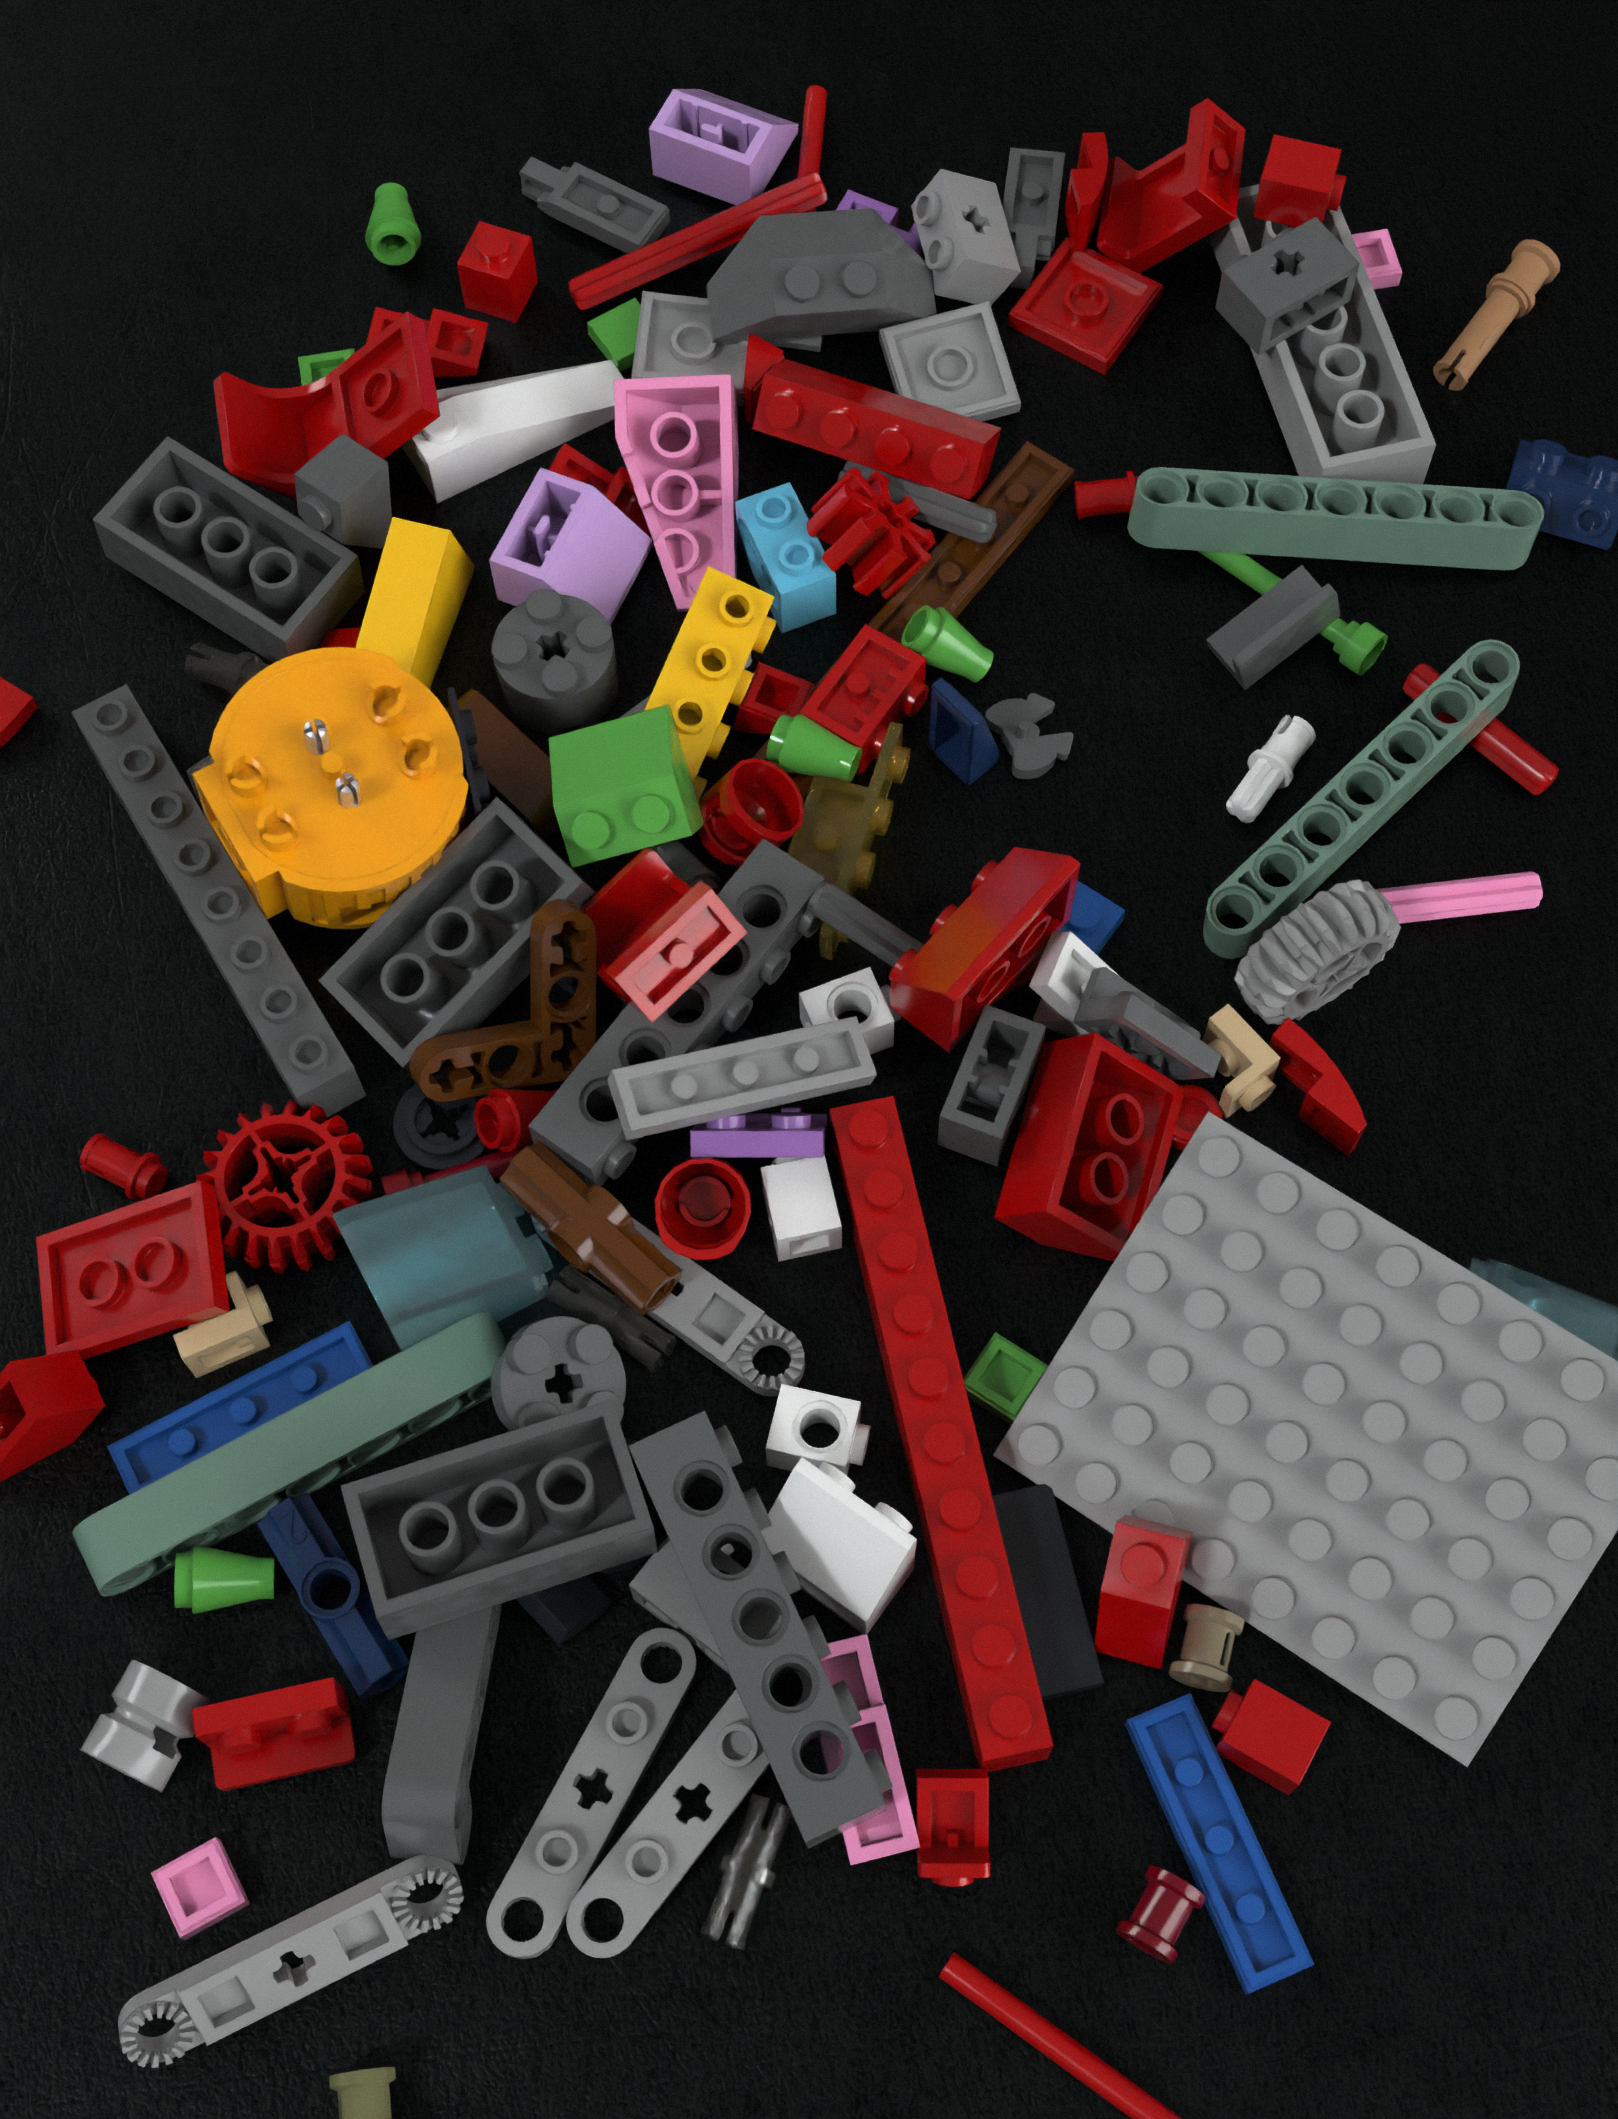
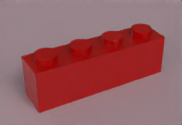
(876, 428)

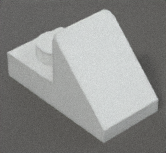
(1062, 981)

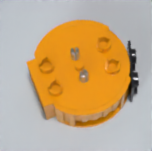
(339, 784)

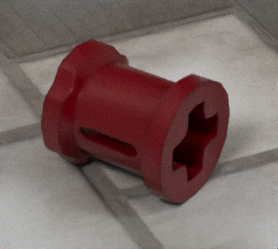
(1160, 1914)

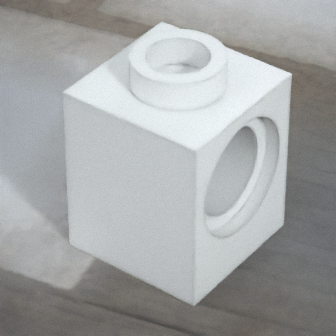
(856, 993)
(801, 1207)
(801, 1408)

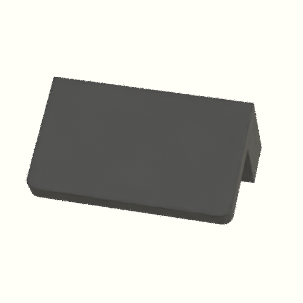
(1274, 626)

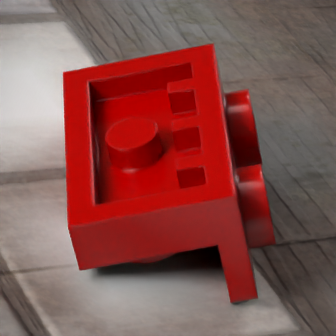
(867, 690)
(277, 1733)

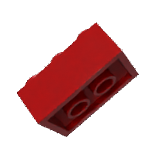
(983, 943)
(1089, 1147)

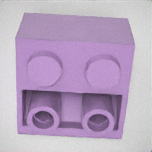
(717, 145)
(570, 543)

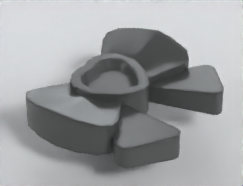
(1015, 723)

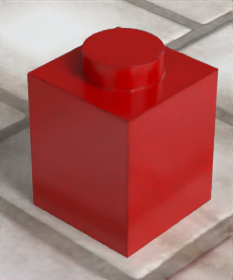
(1299, 182)
(497, 271)
(1269, 1735)

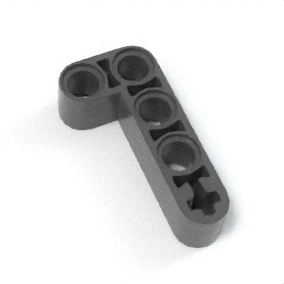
(436, 1738)

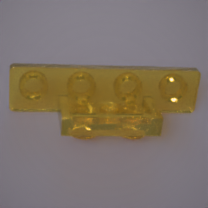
(842, 824)

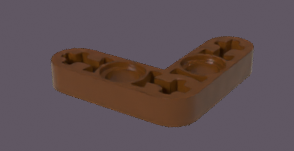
(533, 1037)

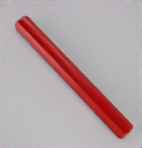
(693, 242)

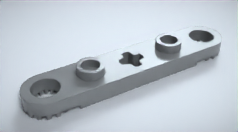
(720, 1322)
(571, 1839)
(660, 1845)
(253, 1981)

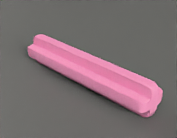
(1464, 897)

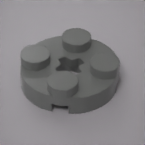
(530, 1359)

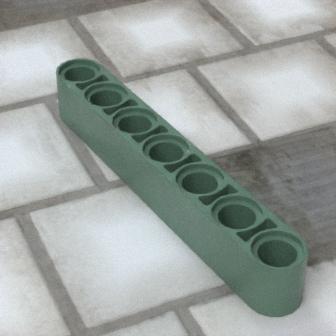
(1334, 518)
(1370, 772)
(291, 1455)

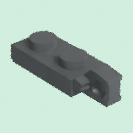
(595, 204)
(1032, 207)

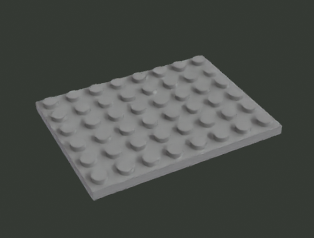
(1346, 1427)

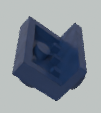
(1573, 490)

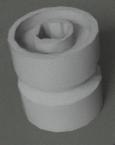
(145, 1726)

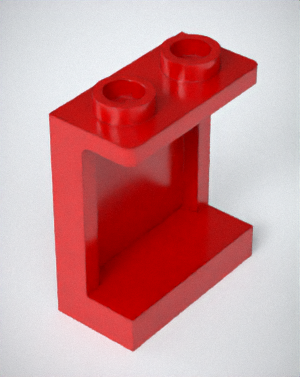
(1176, 198)
(656, 933)

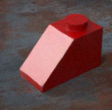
(43, 1408)
(1141, 1590)

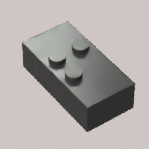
(229, 553)
(454, 936)
(498, 1519)

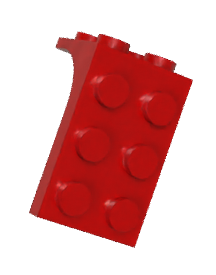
(373, 397)

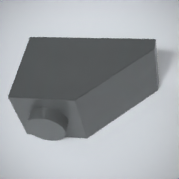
(346, 494)

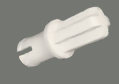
(1271, 767)

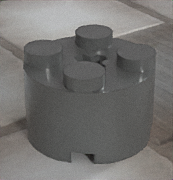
(555, 662)

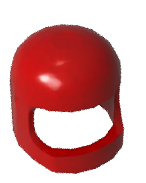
(745, 807)
(702, 1208)

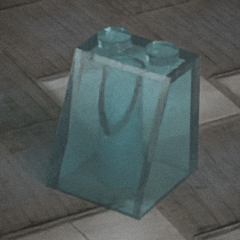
(445, 1254)

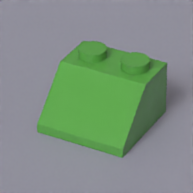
(622, 786)

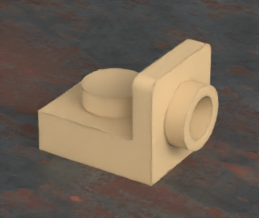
(1243, 1057)
(227, 1336)

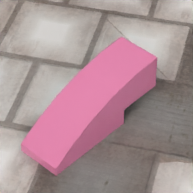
(895, 1828)

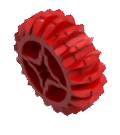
(308, 1170)

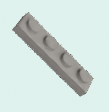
(740, 1077)

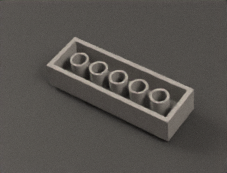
(1340, 379)

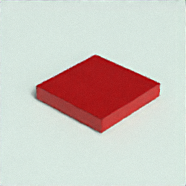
(1085, 306)

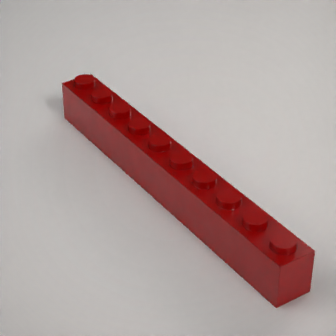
(939, 1439)

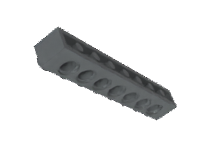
(219, 904)

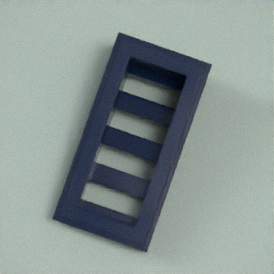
(960, 734)

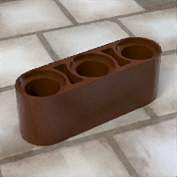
(513, 765)

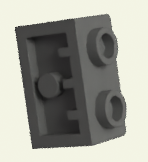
(1144, 1028)

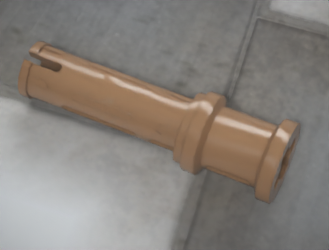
(1507, 298)

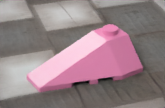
(684, 471)

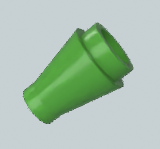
(392, 226)
(946, 643)
(810, 749)
(221, 1579)

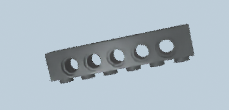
(764, 885)
(669, 1467)

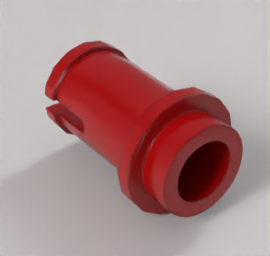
(1105, 496)
(137, 1173)

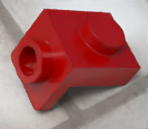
(952, 1825)

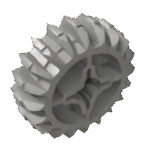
(1317, 952)

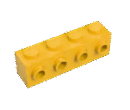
(709, 663)

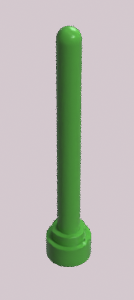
(1355, 643)

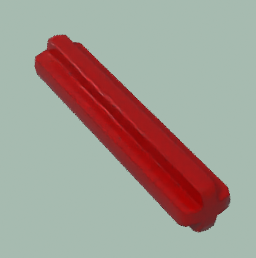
(1494, 741)

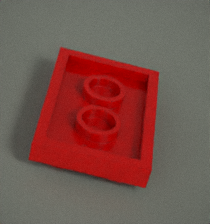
(133, 1272)

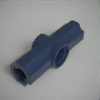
(312, 1562)

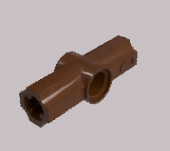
(590, 1228)

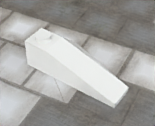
(507, 422)

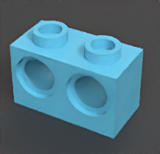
(785, 557)

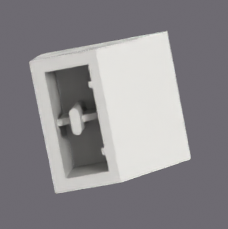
(840, 1545)

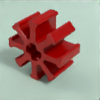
(870, 533)

